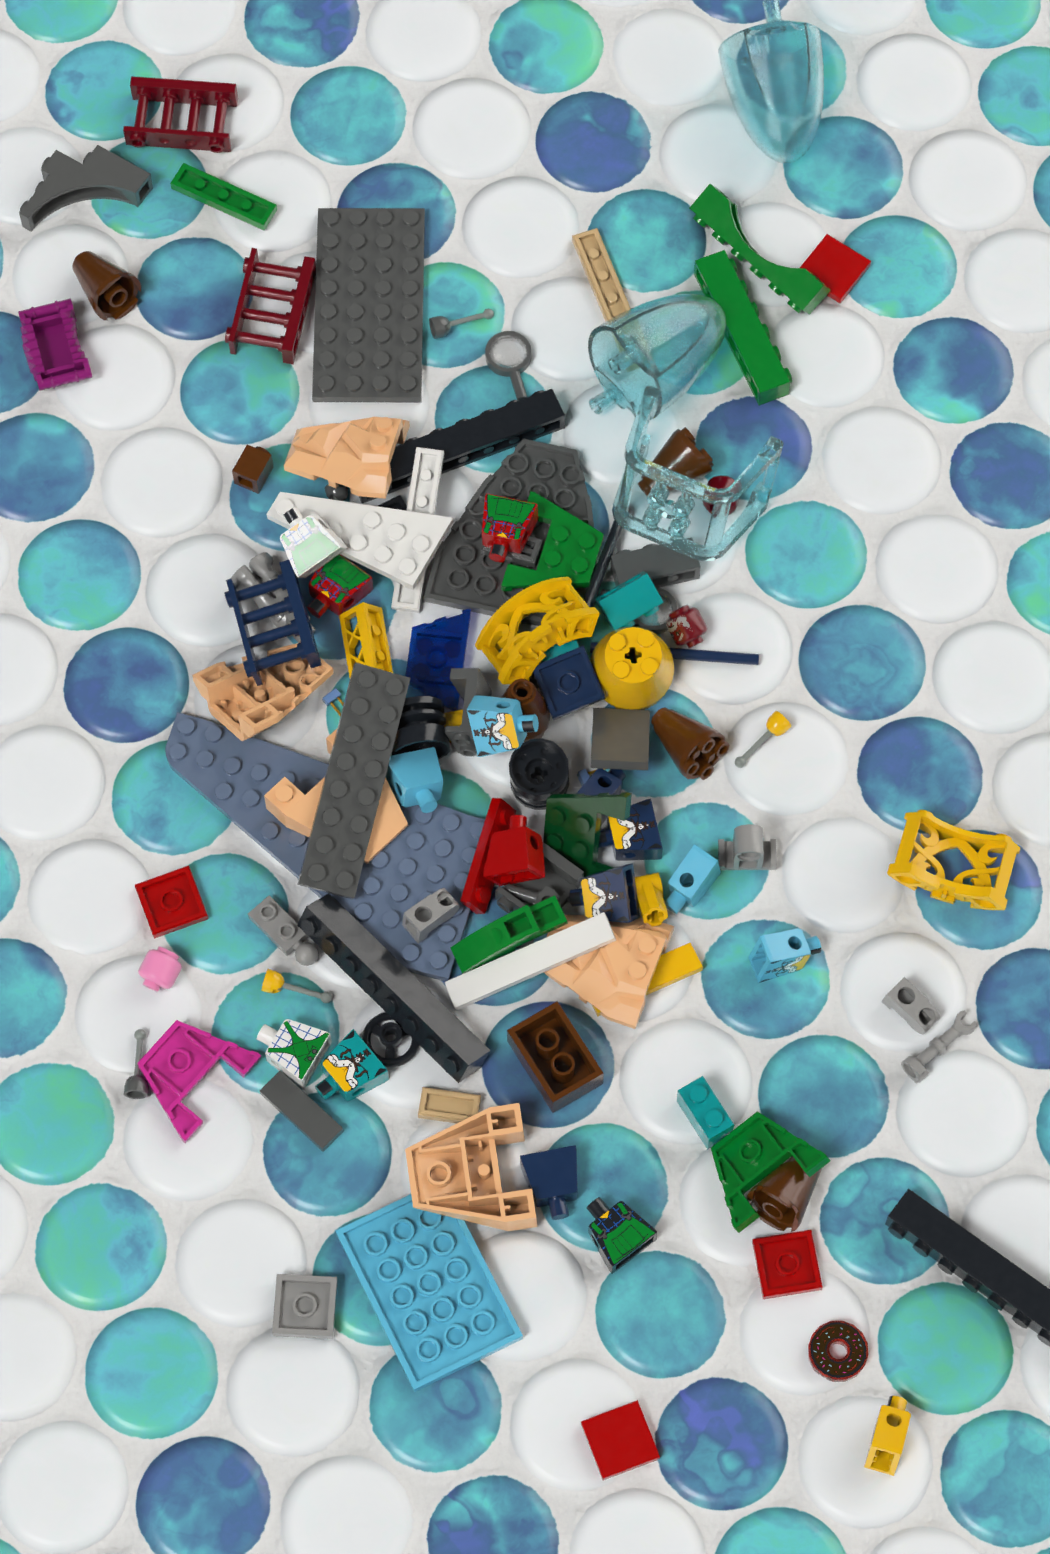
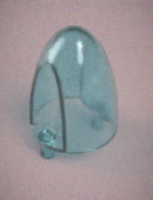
(776, 83)
(655, 345)

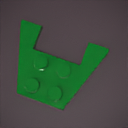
(568, 551)
(751, 1155)

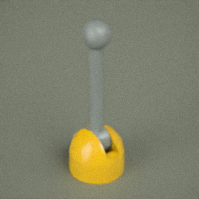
(776, 726)
(275, 982)

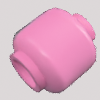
(160, 969)

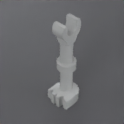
(915, 1066)

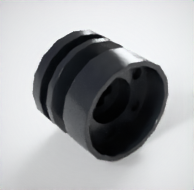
(422, 726)
(534, 759)

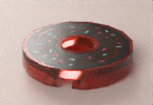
(838, 1333)

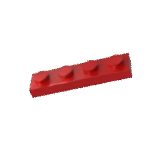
(478, 888)

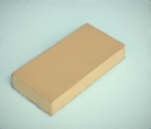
(447, 1105)

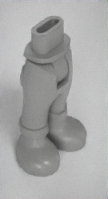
(261, 567)

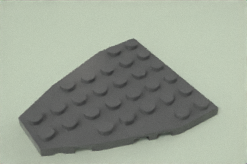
(471, 580)

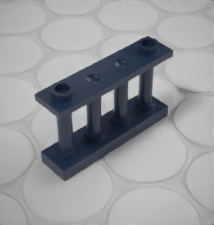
(299, 626)

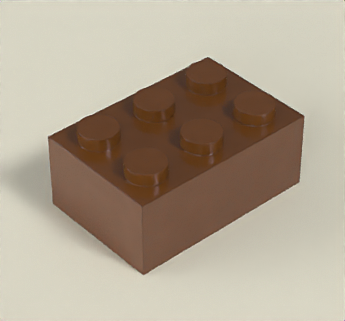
(555, 1057)

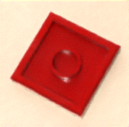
(836, 266)
(171, 902)
(787, 1264)
(620, 1440)

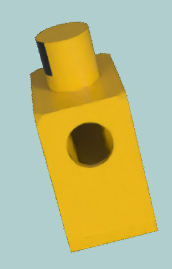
(888, 1436)

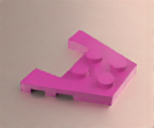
(179, 1064)

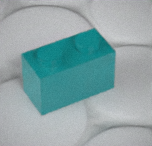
(629, 601)
(704, 1112)

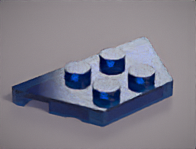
(434, 652)

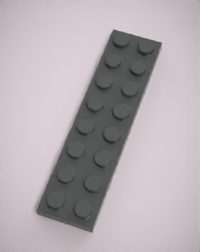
(353, 781)

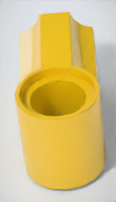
(651, 899)

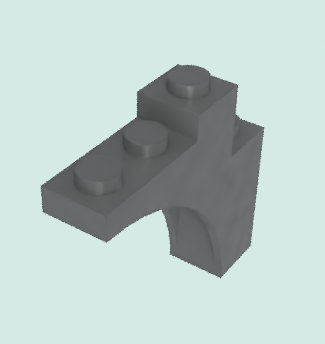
(69, 181)

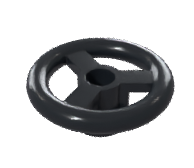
(382, 1032)

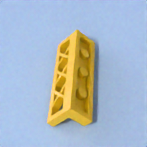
(372, 634)

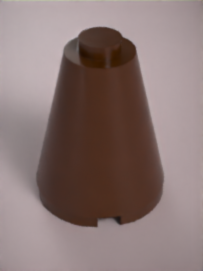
(106, 285)
(784, 1195)

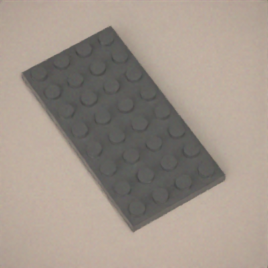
(369, 305)

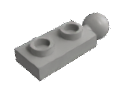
(283, 931)

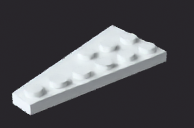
(380, 538)

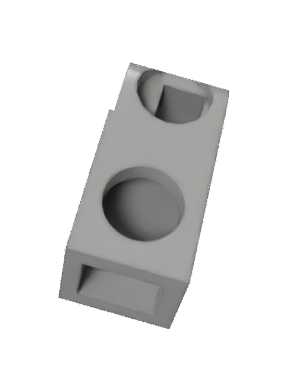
(429, 914)
(912, 1006)

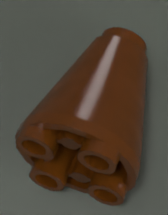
(682, 457)
(531, 704)
(689, 743)

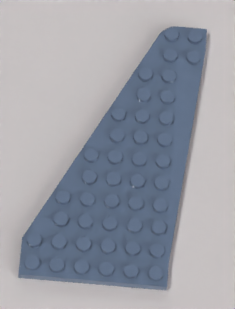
(423, 858)

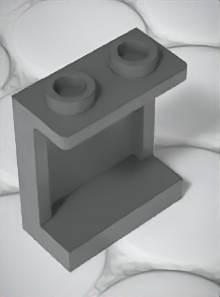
(468, 683)
(559, 875)

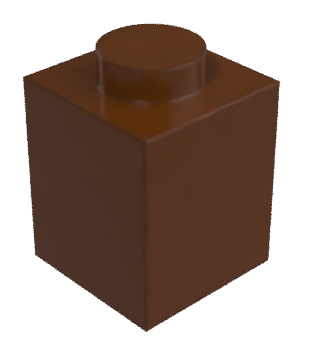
(253, 468)

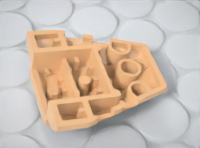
(349, 453)
(253, 708)
(617, 973)

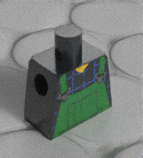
(618, 1233)

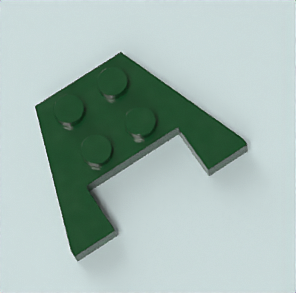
(575, 825)

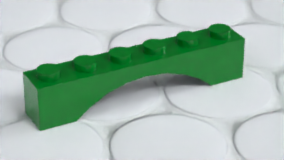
(721, 214)

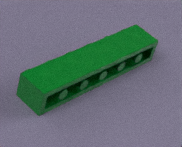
(744, 331)

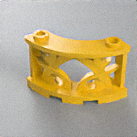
(558, 626)
(914, 873)

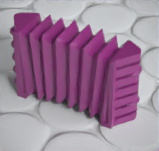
(53, 345)

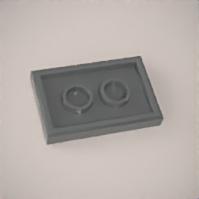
(620, 739)

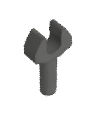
(529, 896)

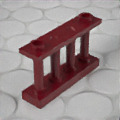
(187, 92)
(292, 321)

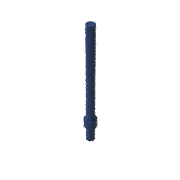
(708, 656)

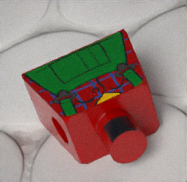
(507, 525)
(338, 587)

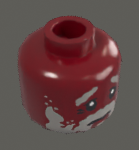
(686, 626)

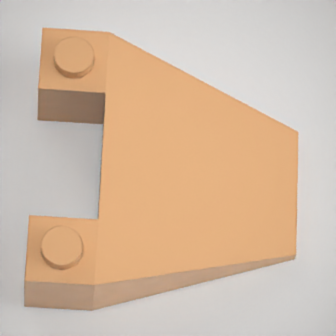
(298, 810)
(460, 1174)

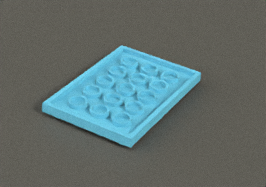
(428, 1290)

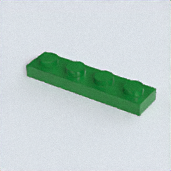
(223, 196)

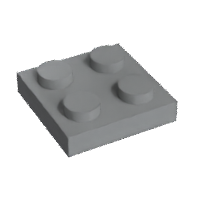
(304, 1306)

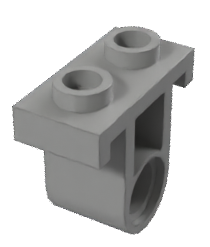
(747, 850)

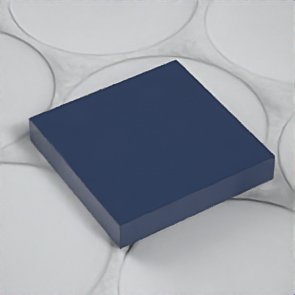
(568, 683)

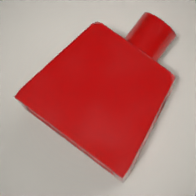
(515, 854)

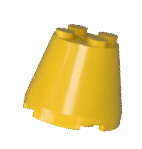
(638, 683)

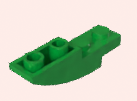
(507, 933)

